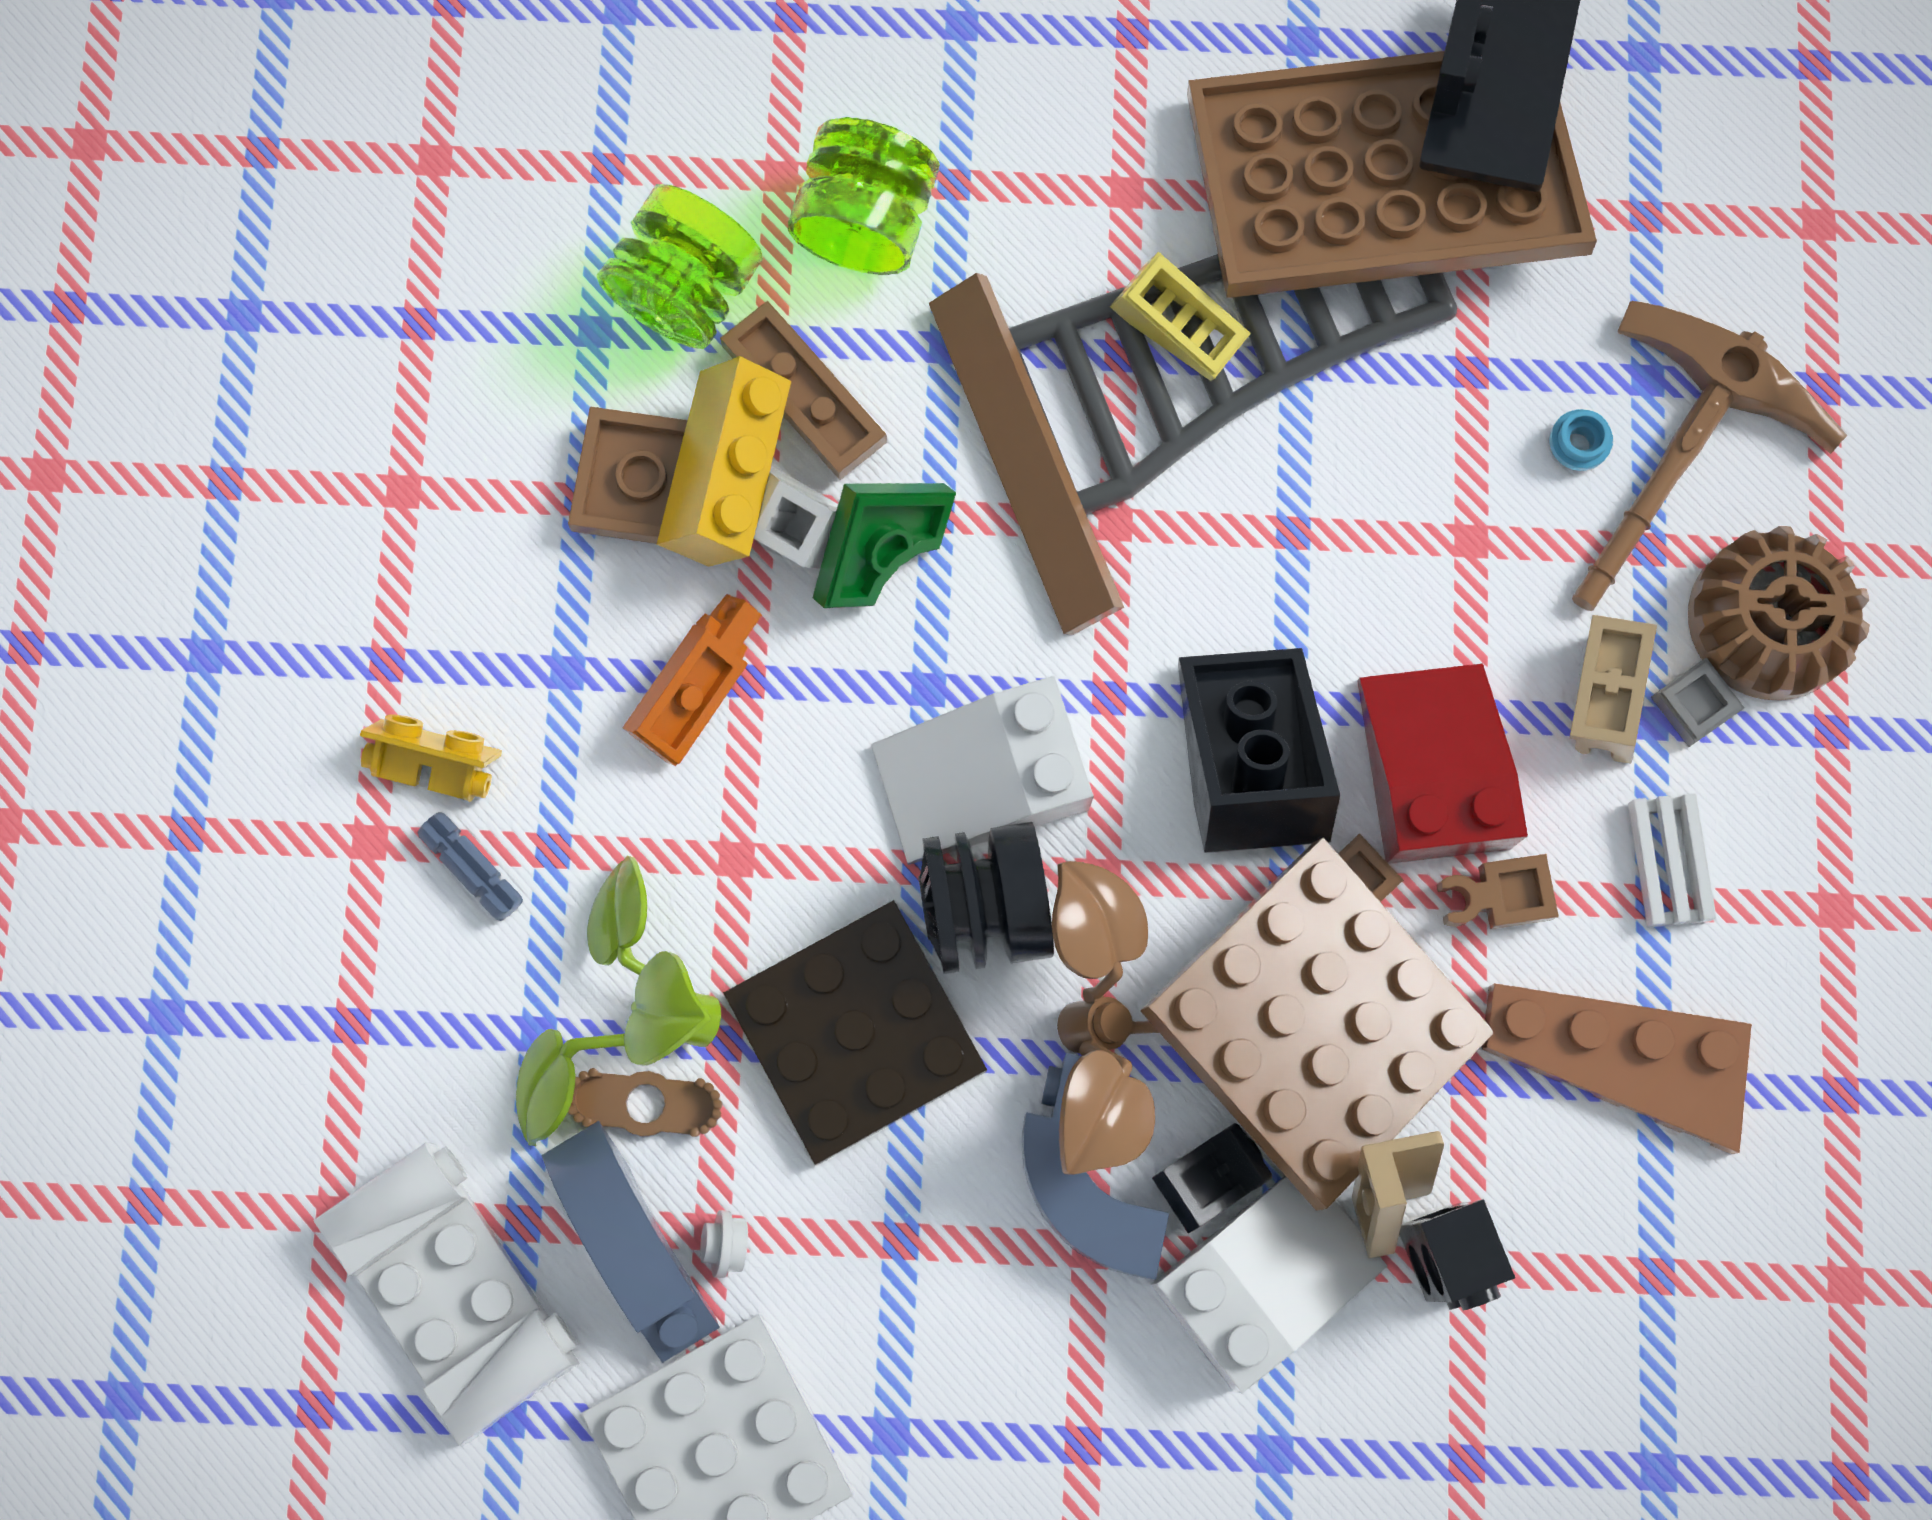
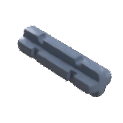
(470, 866)

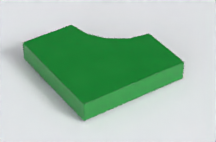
(875, 534)

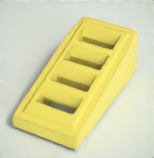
(1167, 333)

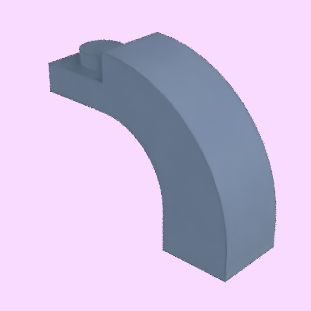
(1078, 1211)
(627, 1242)

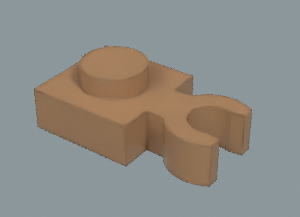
(1509, 890)

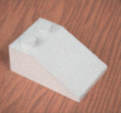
(984, 768)
(1267, 1282)

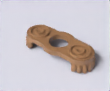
(603, 1097)

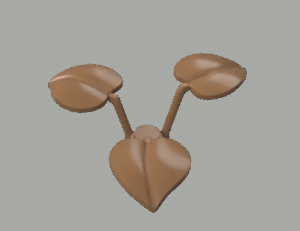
(1103, 1111)

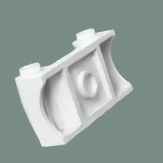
(448, 1291)

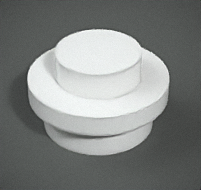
(724, 1244)

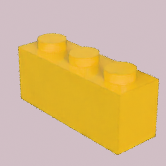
(724, 462)

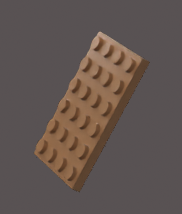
(1324, 184)

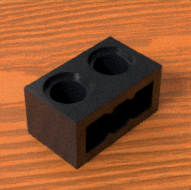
(1457, 1255)

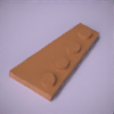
(1647, 1059)

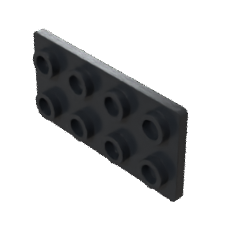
(1500, 91)

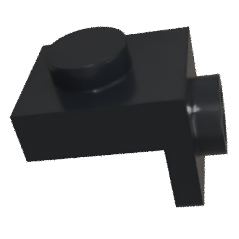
(1212, 1177)

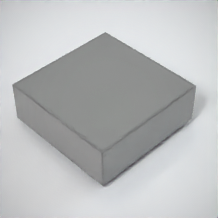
(1697, 702)

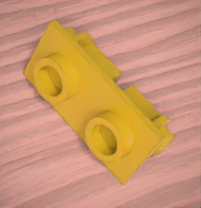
(405, 747)

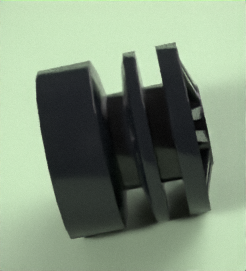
(987, 898)

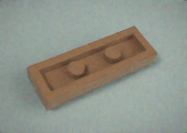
(817, 401)

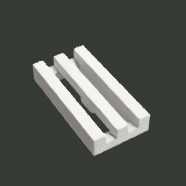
(1696, 859)

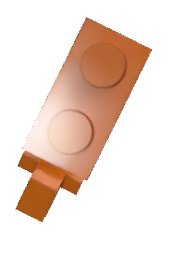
(694, 681)

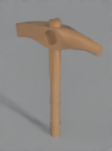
(1732, 374)

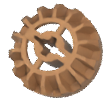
(1752, 640)

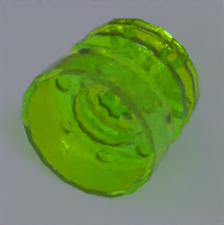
(863, 196)
(680, 266)

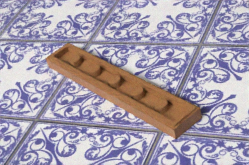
(1025, 455)

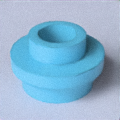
(1589, 425)

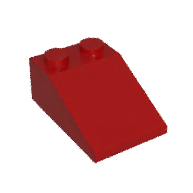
(1440, 764)

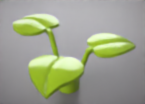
(661, 1019)

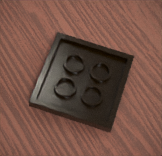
(855, 1032)

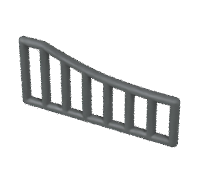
(1226, 404)

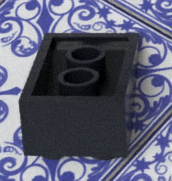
(1256, 751)

